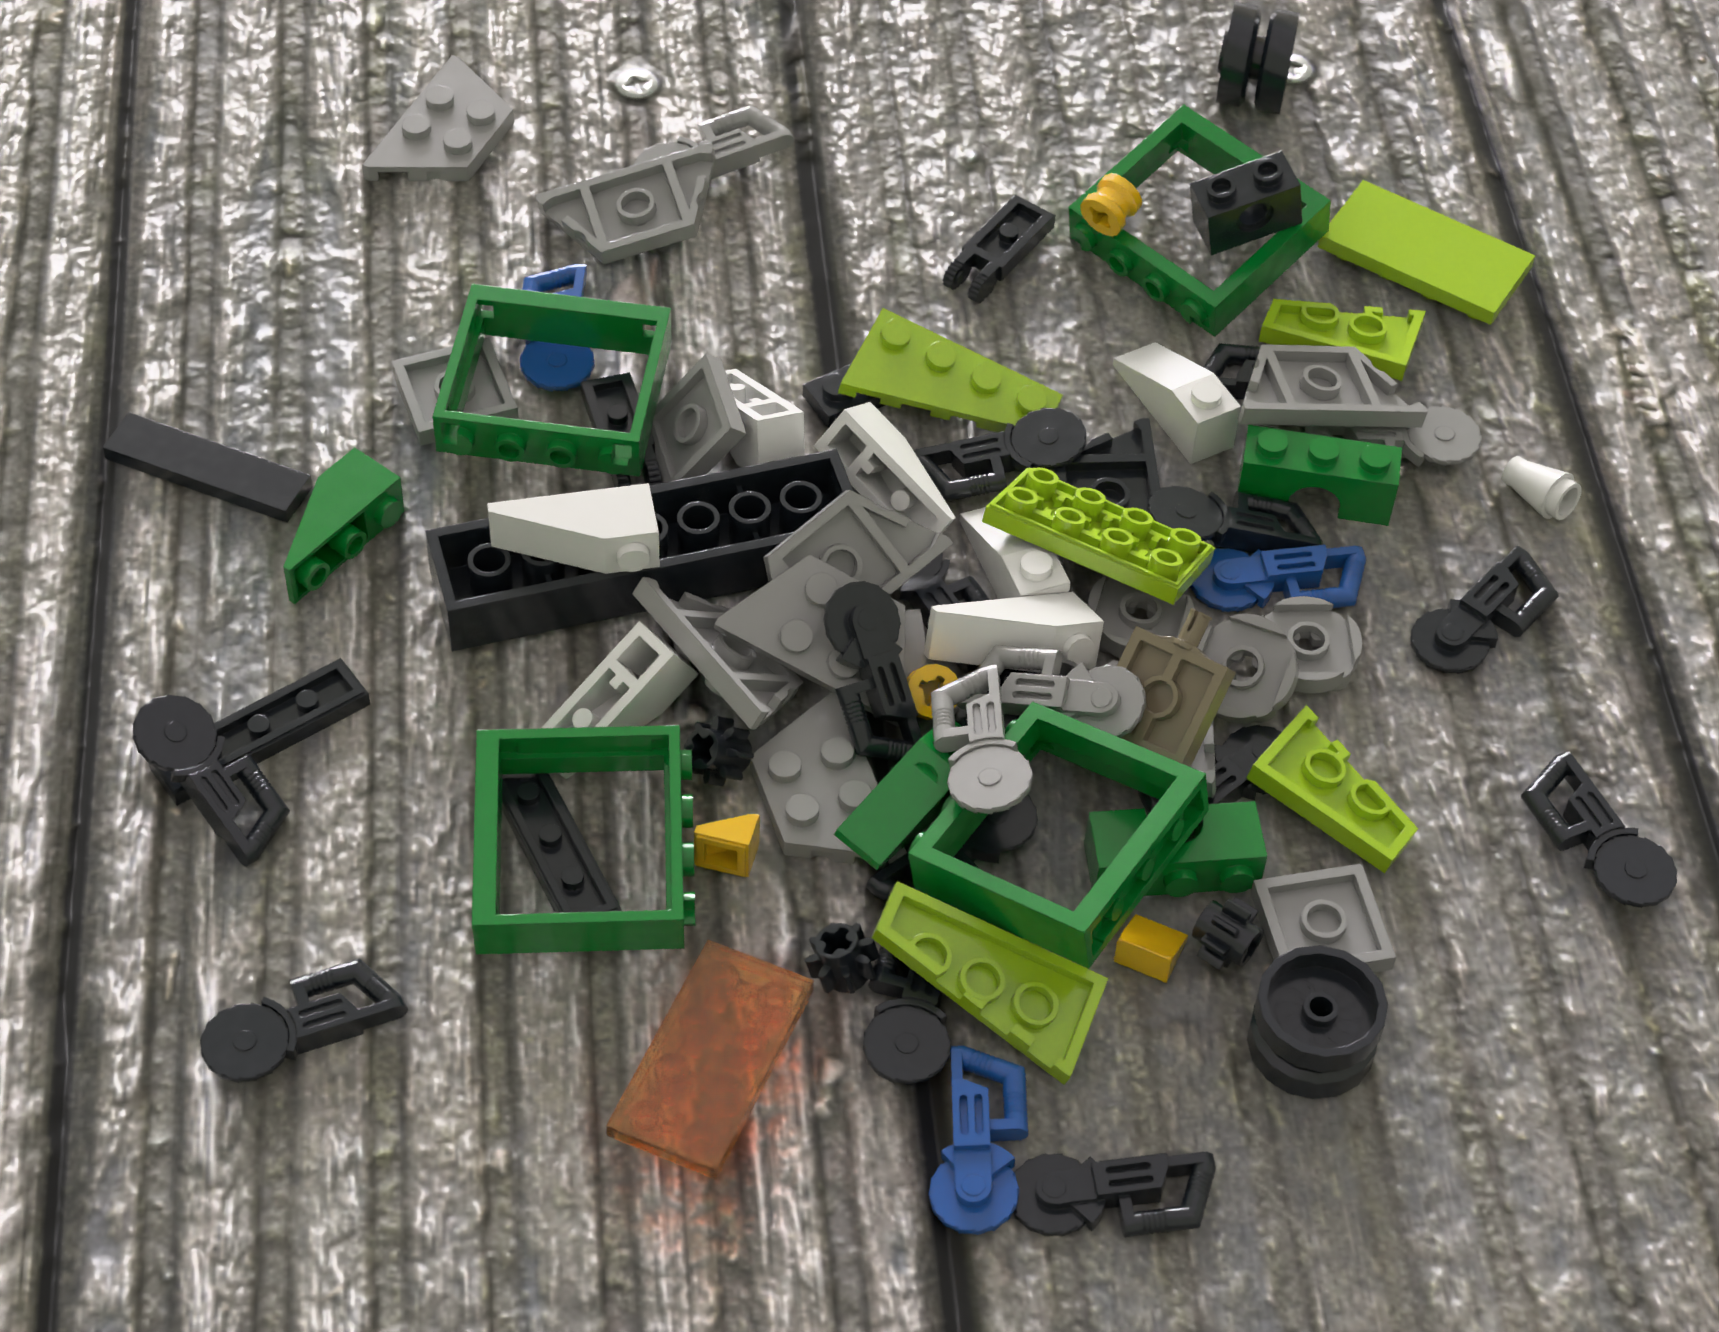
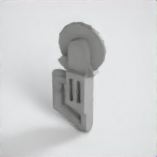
(731, 145)
(1445, 437)
(1101, 697)
(986, 768)

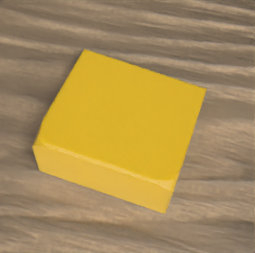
(728, 844)
(1149, 947)

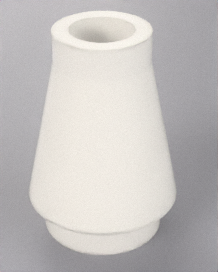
(1544, 488)

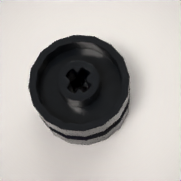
(1255, 57)
(1317, 1022)

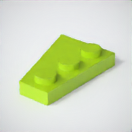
(1326, 790)

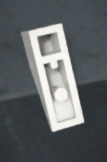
(1183, 400)
(770, 422)
(885, 466)
(585, 529)
(1011, 563)
(1045, 621)
(628, 686)

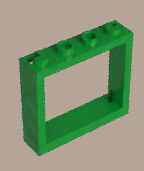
(1164, 280)
(557, 321)
(574, 752)
(1091, 926)

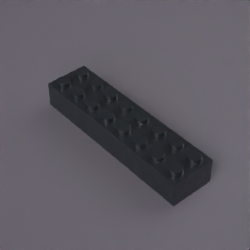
(709, 546)

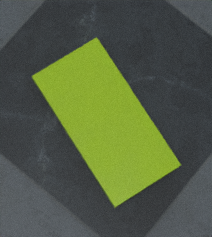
(1426, 252)
(1100, 534)

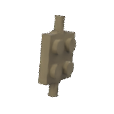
(1179, 687)

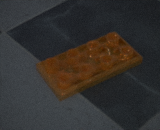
(710, 1059)

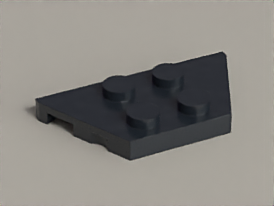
(1117, 467)

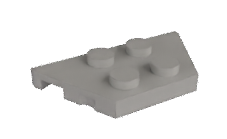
(444, 130)
(635, 205)
(1323, 389)
(861, 542)
(788, 624)
(742, 676)
(813, 782)

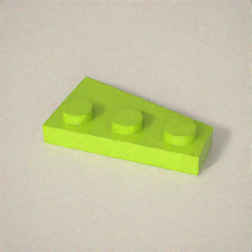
(1381, 338)

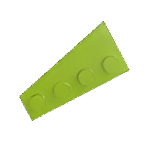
(933, 373)
(1005, 982)

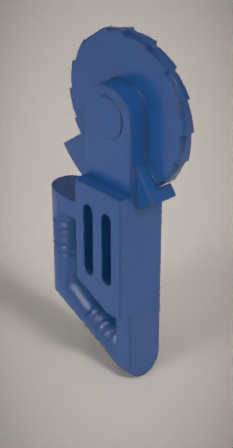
(552, 364)
(1240, 580)
(976, 1182)

